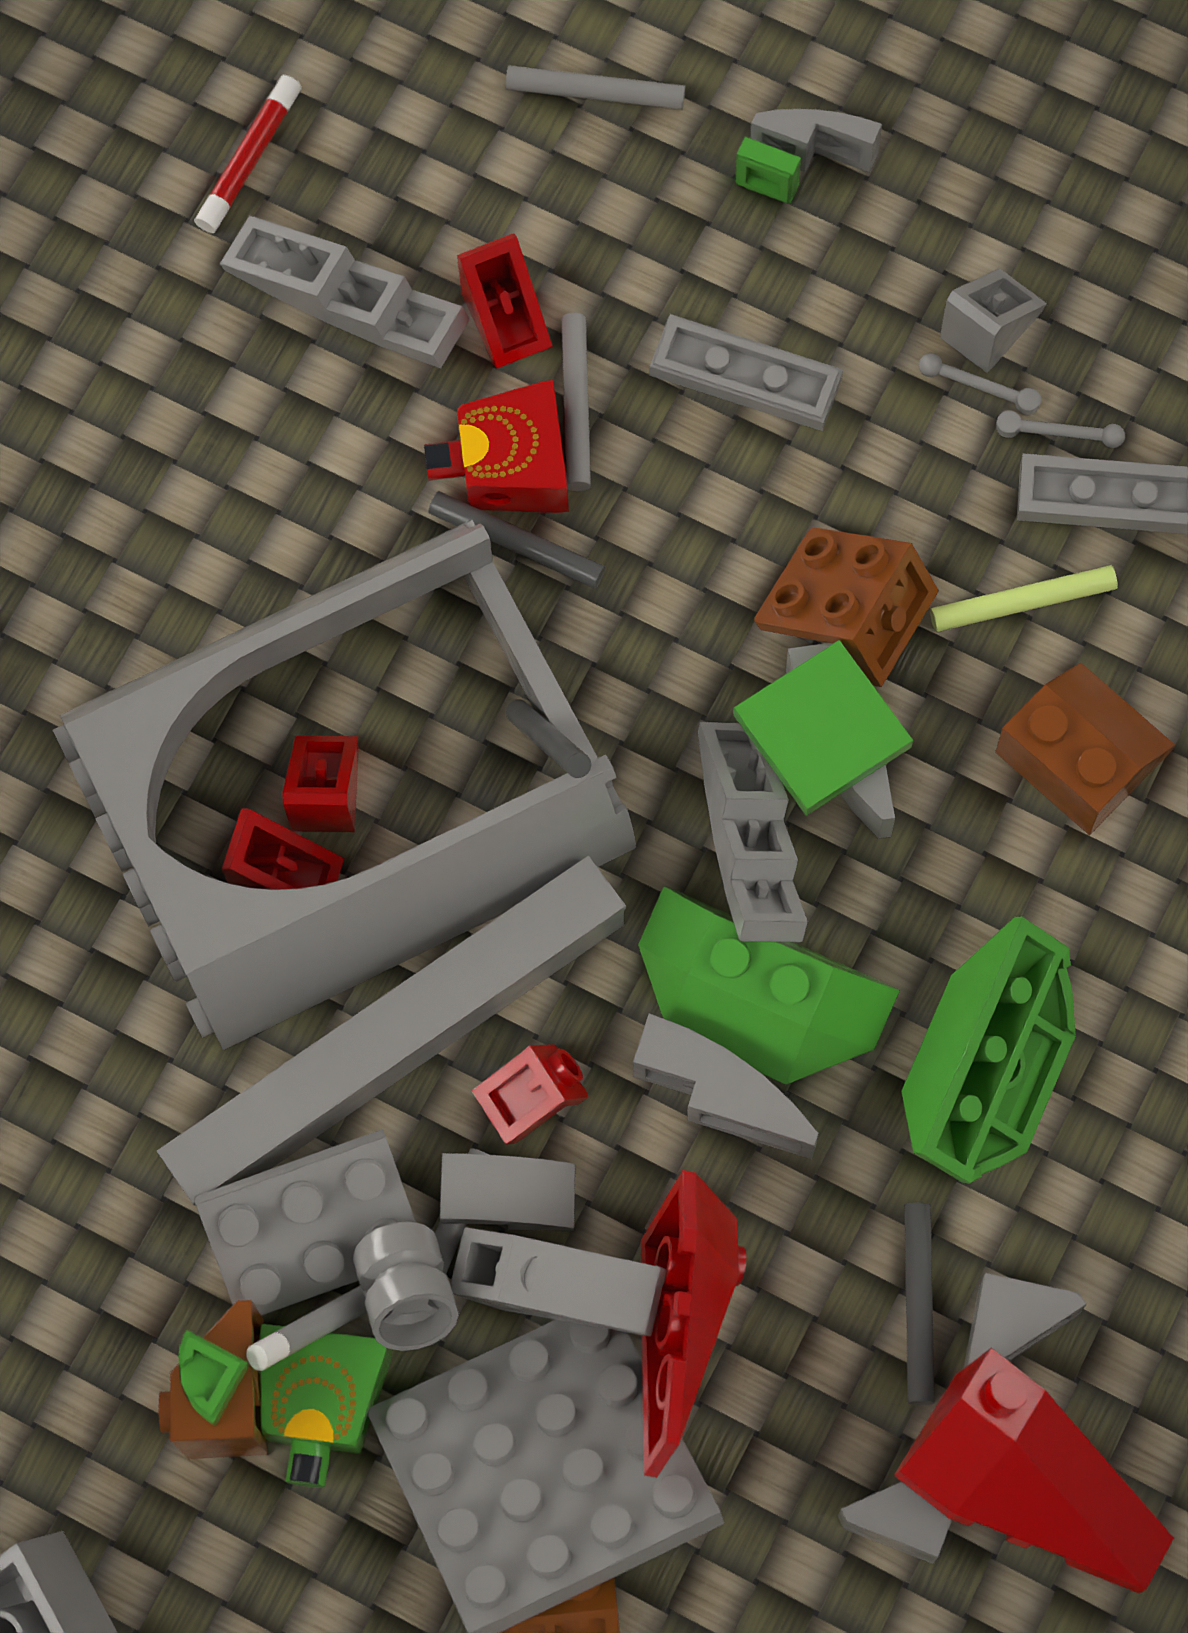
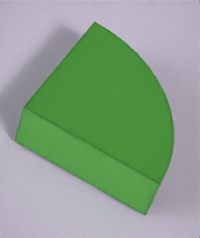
(208, 1375)

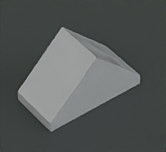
(988, 317)
(1017, 1315)
(899, 1521)

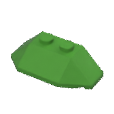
(759, 999)
(992, 1053)

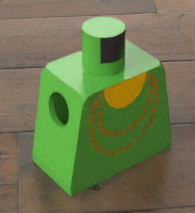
(321, 1400)

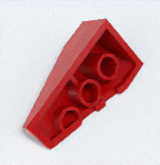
(699, 1248)
(1022, 1467)

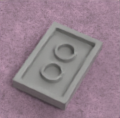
(299, 1223)

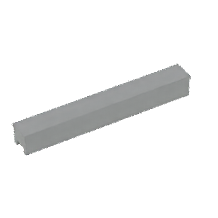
(397, 1032)

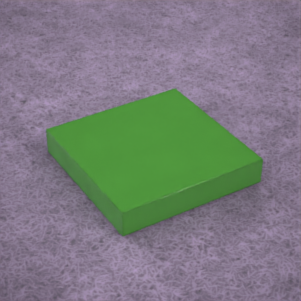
(822, 727)

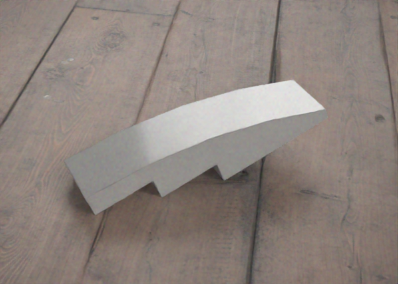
(344, 292)
(750, 836)

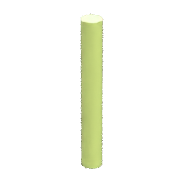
(1023, 598)

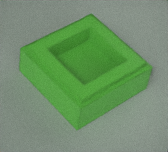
(767, 170)

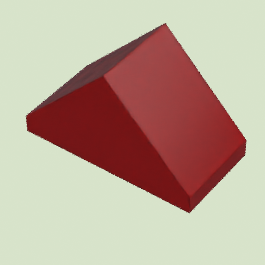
(503, 301)
(322, 784)
(276, 858)

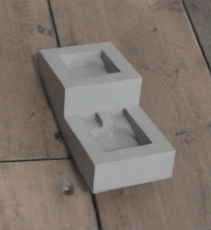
(827, 133)
(507, 1192)

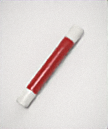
(248, 154)

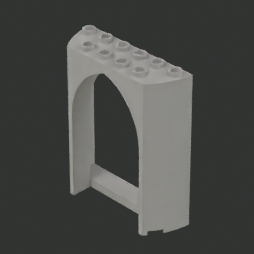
(282, 951)

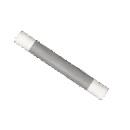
(307, 1329)

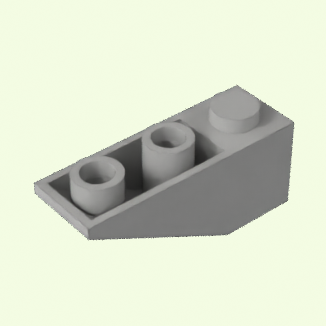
(557, 1282)

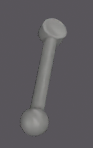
(1026, 401)
(1010, 424)

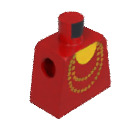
(507, 452)

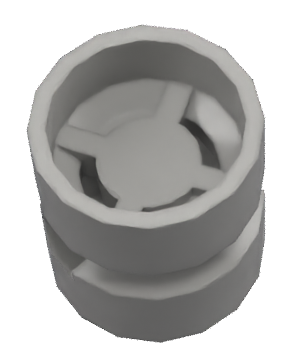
(405, 1286)

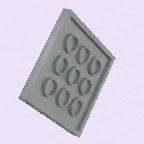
(536, 1472)

